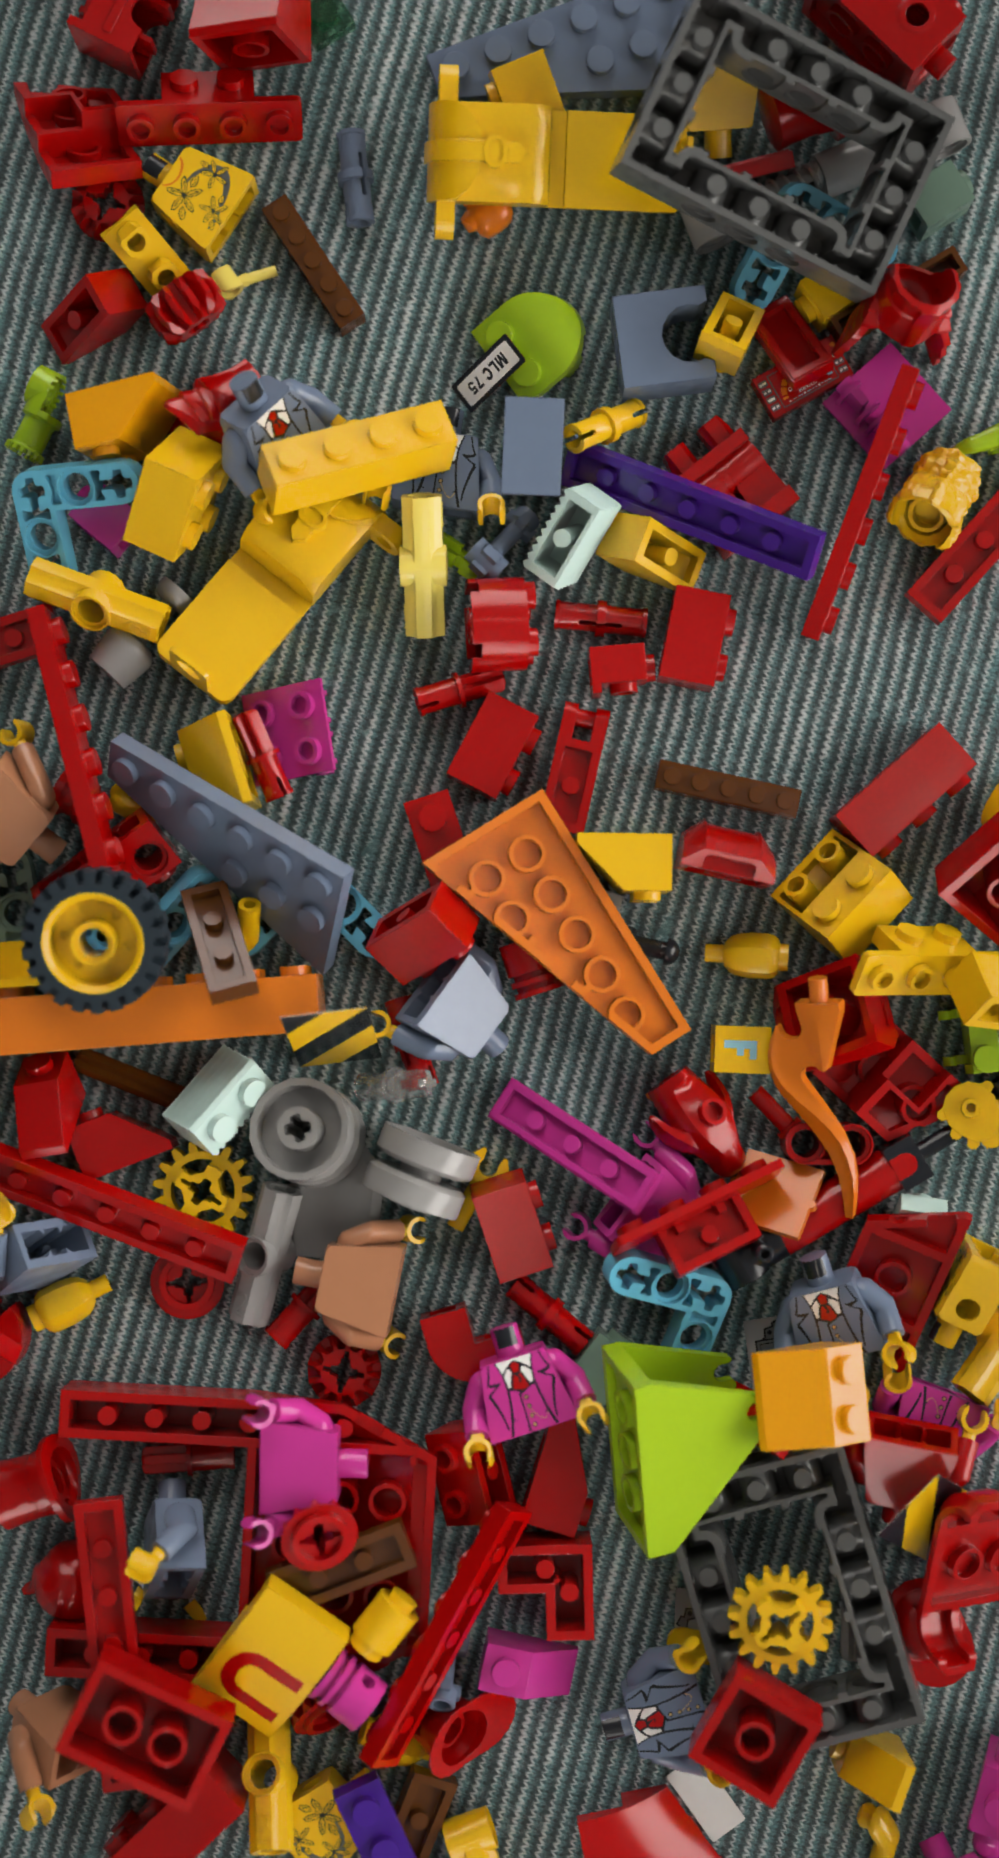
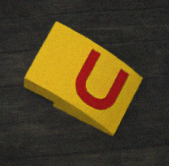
(273, 1655)

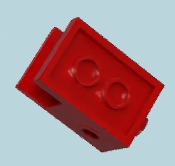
(892, 37)

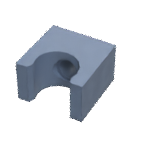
(642, 361)
(532, 446)

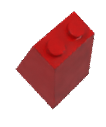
(253, 32)

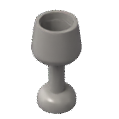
(127, 656)

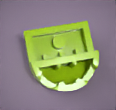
(545, 333)

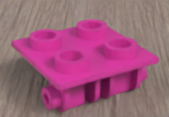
(864, 396)
(297, 725)

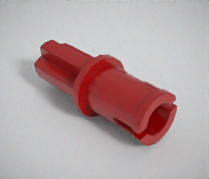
(457, 690)
(262, 755)
(294, 1317)
(186, 1458)

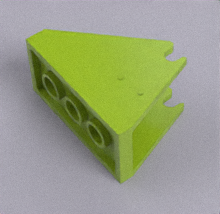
(672, 1437)

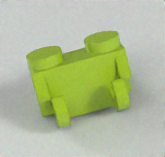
(979, 1045)

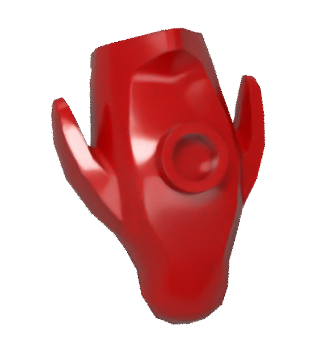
(698, 1120)

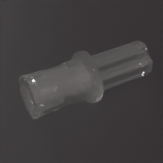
(395, 1085)

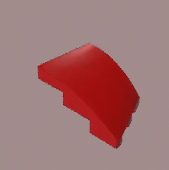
(76, 135)
(892, 1088)
(644, 1827)

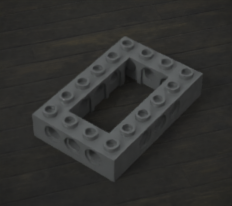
(822, 85)
(855, 1702)

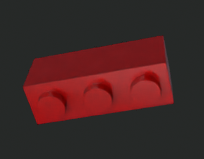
(905, 792)

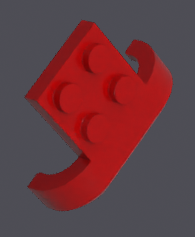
(959, 1574)

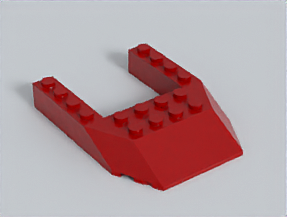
(397, 1485)

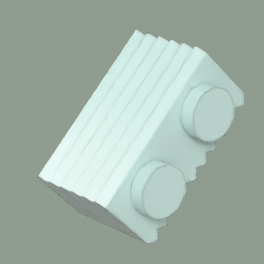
(572, 535)
(218, 1100)

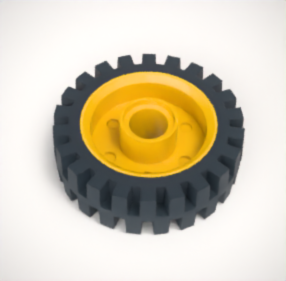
(69, 965)

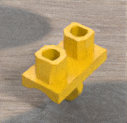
(144, 251)

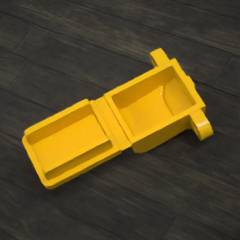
(525, 157)
(268, 590)

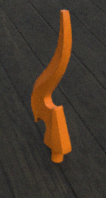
(815, 1047)

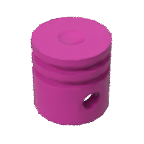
(349, 1690)

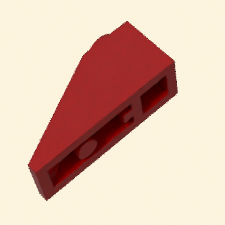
(558, 1482)

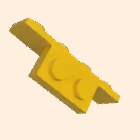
(910, 960)

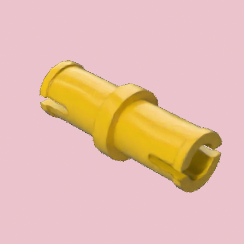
(604, 425)

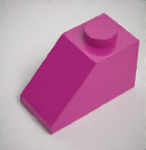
(525, 1665)

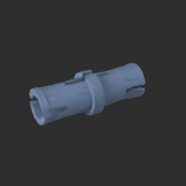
(355, 177)

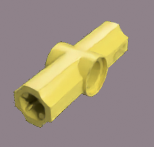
(423, 564)

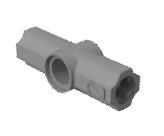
(266, 1254)

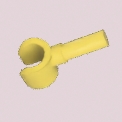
(232, 285)

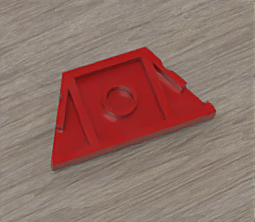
(910, 1261)

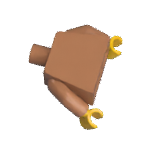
(26, 800)
(361, 1281)
(32, 1746)

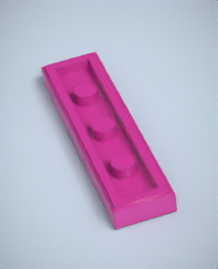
(576, 1146)

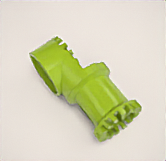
(38, 423)

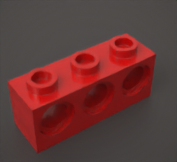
(132, 833)

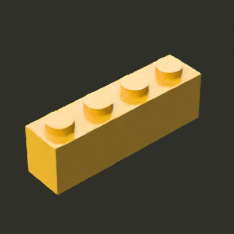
(356, 457)

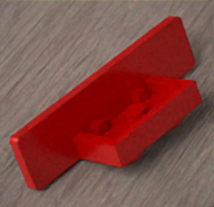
(208, 110)
(704, 1228)

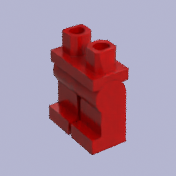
(732, 468)

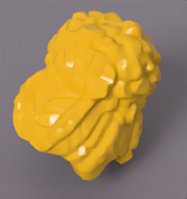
(936, 498)

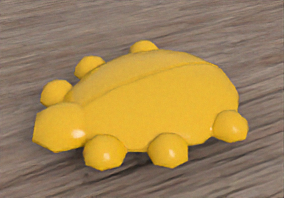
(972, 1114)

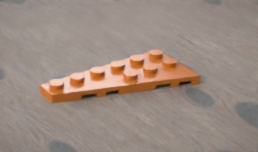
(547, 899)

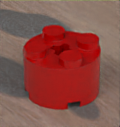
(498, 624)

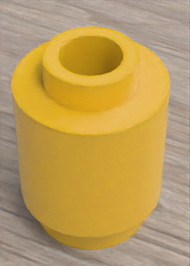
(384, 1624)

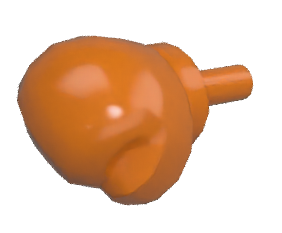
(486, 220)

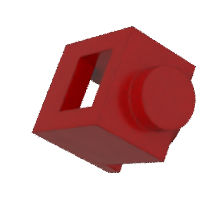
(619, 668)

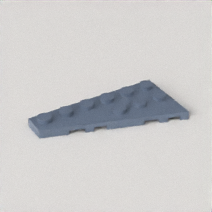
(589, 45)
(296, 882)

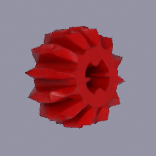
(185, 306)

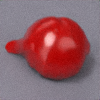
(58, 1582)

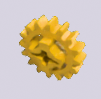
(185, 1177)
(795, 1605)

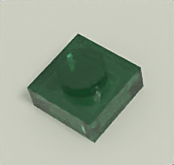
(329, 22)

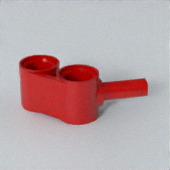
(789, 1126)

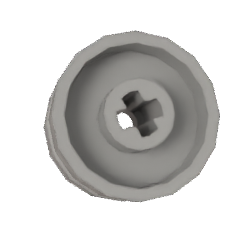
(304, 1157)
(418, 1177)

